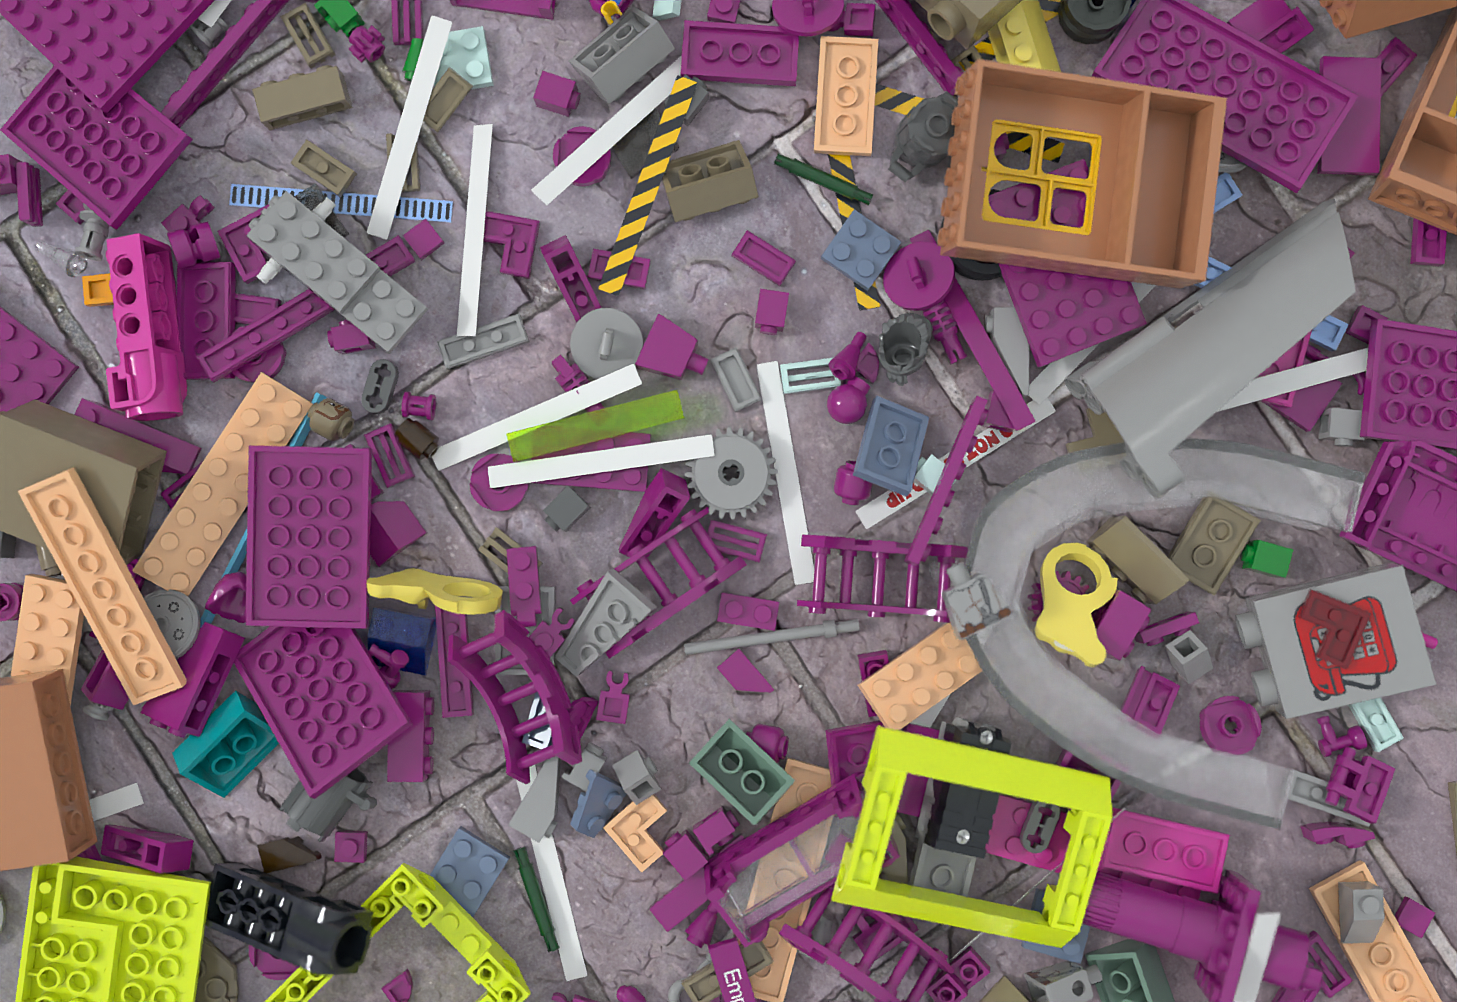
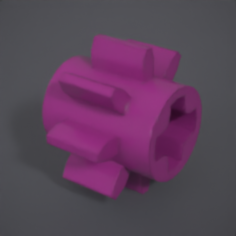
(366, 44)

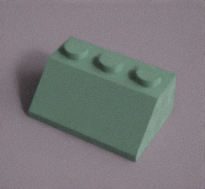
(742, 772)
(1130, 973)

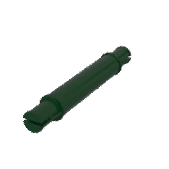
(823, 179)
(536, 899)

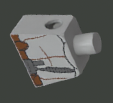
(972, 602)
(1063, 982)

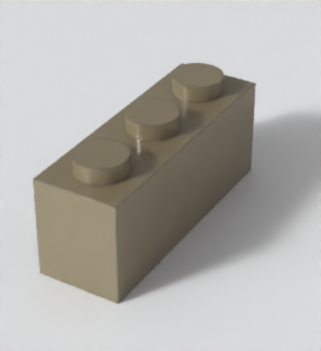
(302, 97)

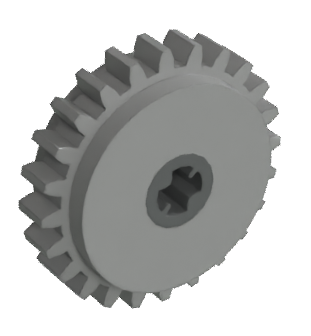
(738, 493)

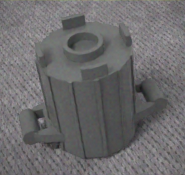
(327, 810)

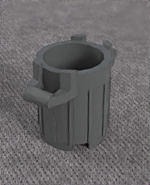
(923, 136)

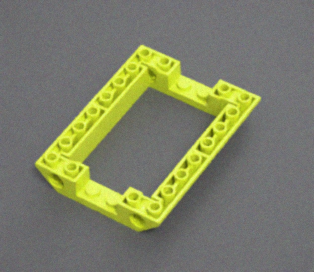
(901, 752)
(432, 905)

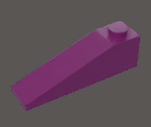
(180, 453)

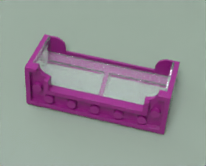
(786, 861)

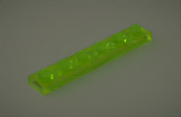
(595, 426)

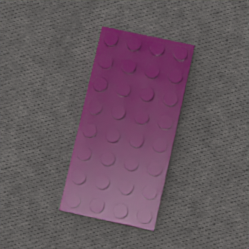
(1275, 107)

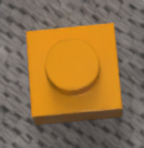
(97, 290)

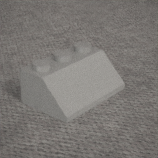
(622, 54)

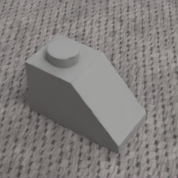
(1360, 911)

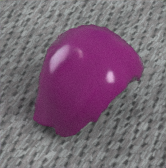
(229, 597)

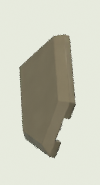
(216, 976)

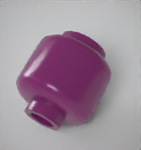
(851, 487)
(771, 740)

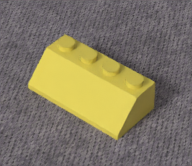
(1024, 38)

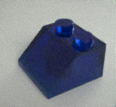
(403, 631)

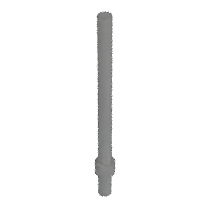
(828, 629)

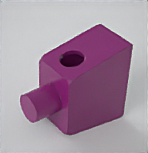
(670, 351)

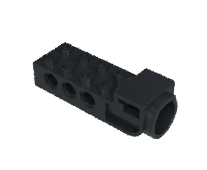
(288, 920)

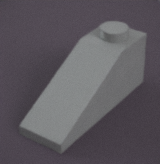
(1010, 343)
(540, 803)

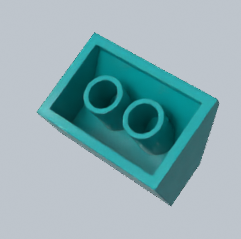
(228, 747)

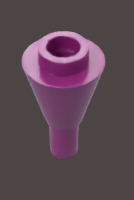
(845, 362)
(702, 928)

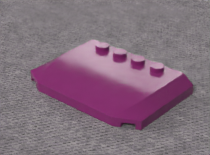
(1410, 510)

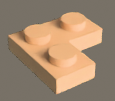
(630, 831)

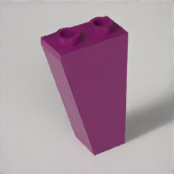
(205, 671)

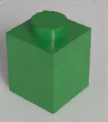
(1266, 558)

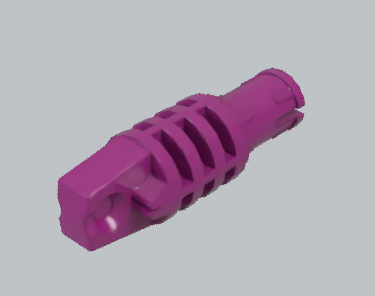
(945, 330)
(571, 378)

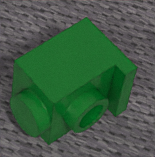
(340, 15)

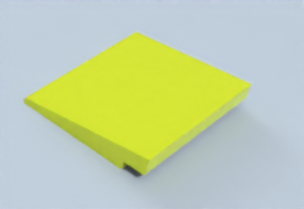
(111, 934)

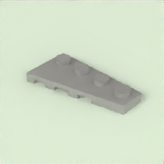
(604, 621)

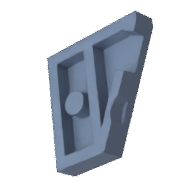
(596, 804)

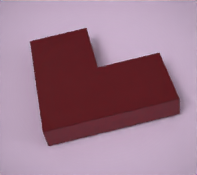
(1343, 625)

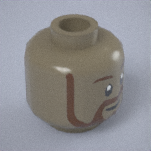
(330, 419)

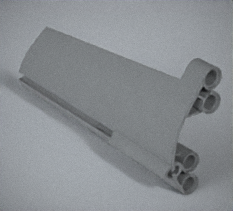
(1178, 377)

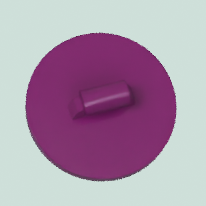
(807, 16)
(918, 276)

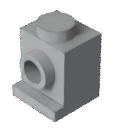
(591, 759)

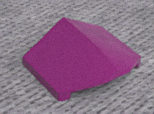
(392, 530)

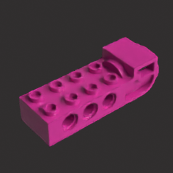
(151, 366)

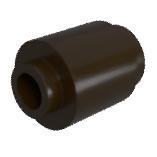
(417, 439)

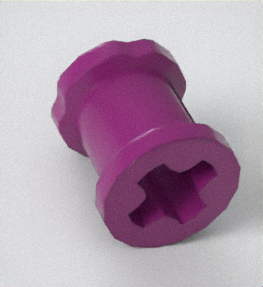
(409, 409)

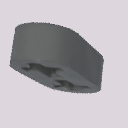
(373, 384)
(1046, 827)

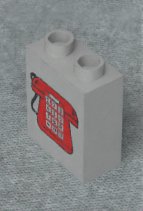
(1385, 663)

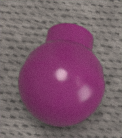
(848, 401)

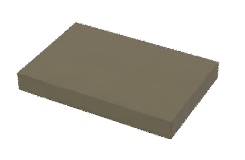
(1212, 542)

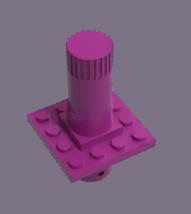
(1202, 931)

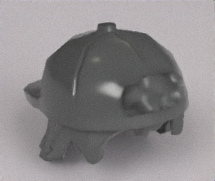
(904, 345)

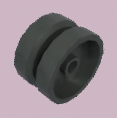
(1092, 19)

